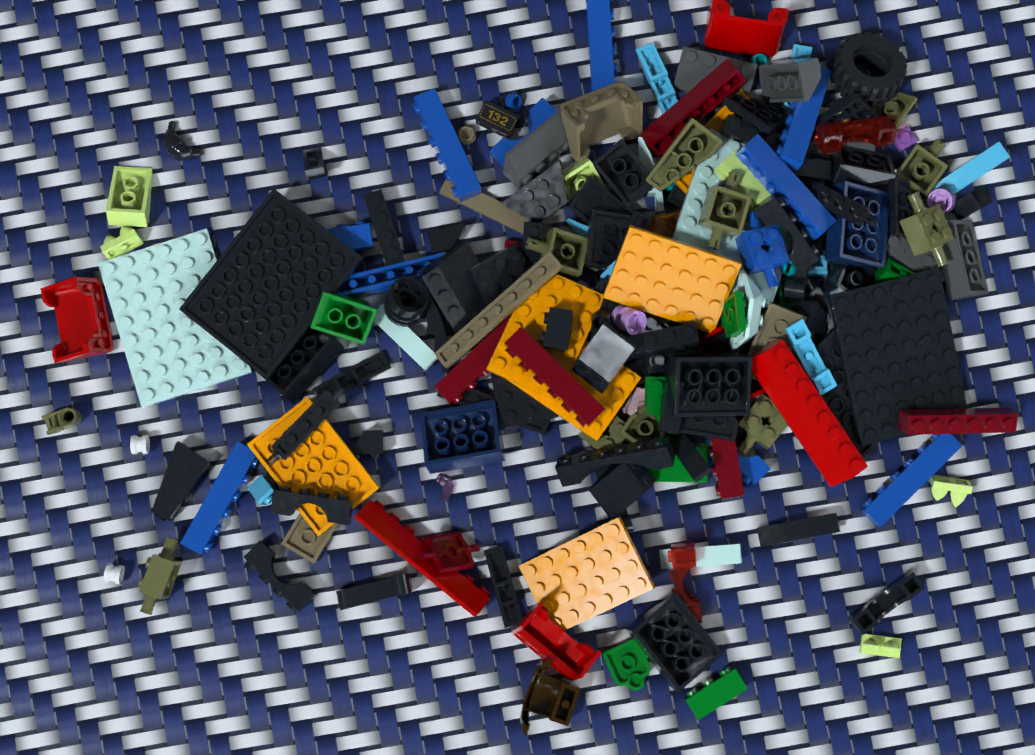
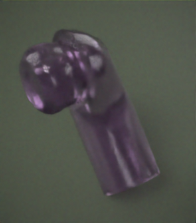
(447, 485)

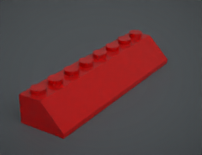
(806, 413)
(409, 547)

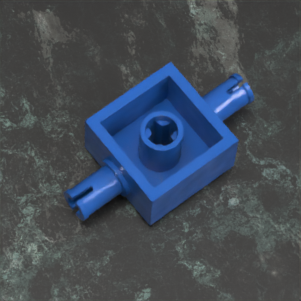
(762, 249)

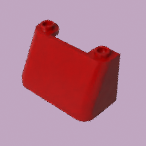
(744, 34)
(80, 318)

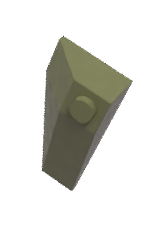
(688, 149)
(641, 427)

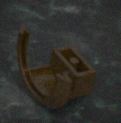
(548, 697)

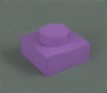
(904, 139)

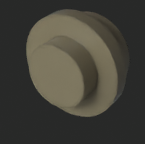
(466, 135)

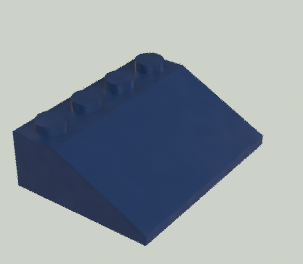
(860, 244)
(462, 437)

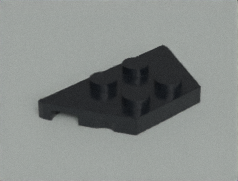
(541, 195)

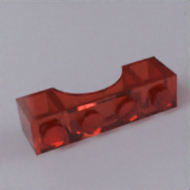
(876, 131)
(684, 559)

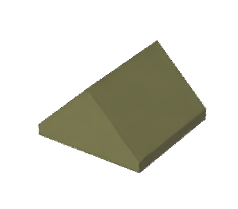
(897, 107)

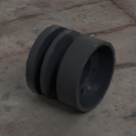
(410, 293)

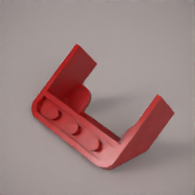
(548, 640)

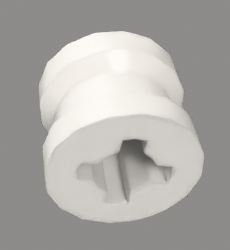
(140, 444)
(114, 573)

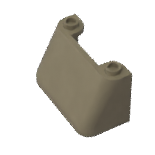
(600, 116)

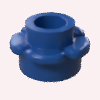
(513, 101)

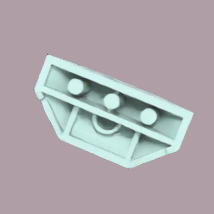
(754, 302)

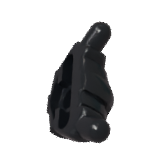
(176, 146)

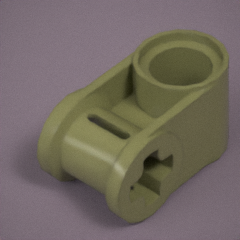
(58, 420)

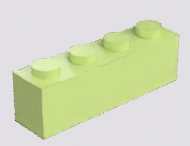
(747, 183)

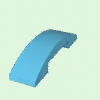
(809, 357)

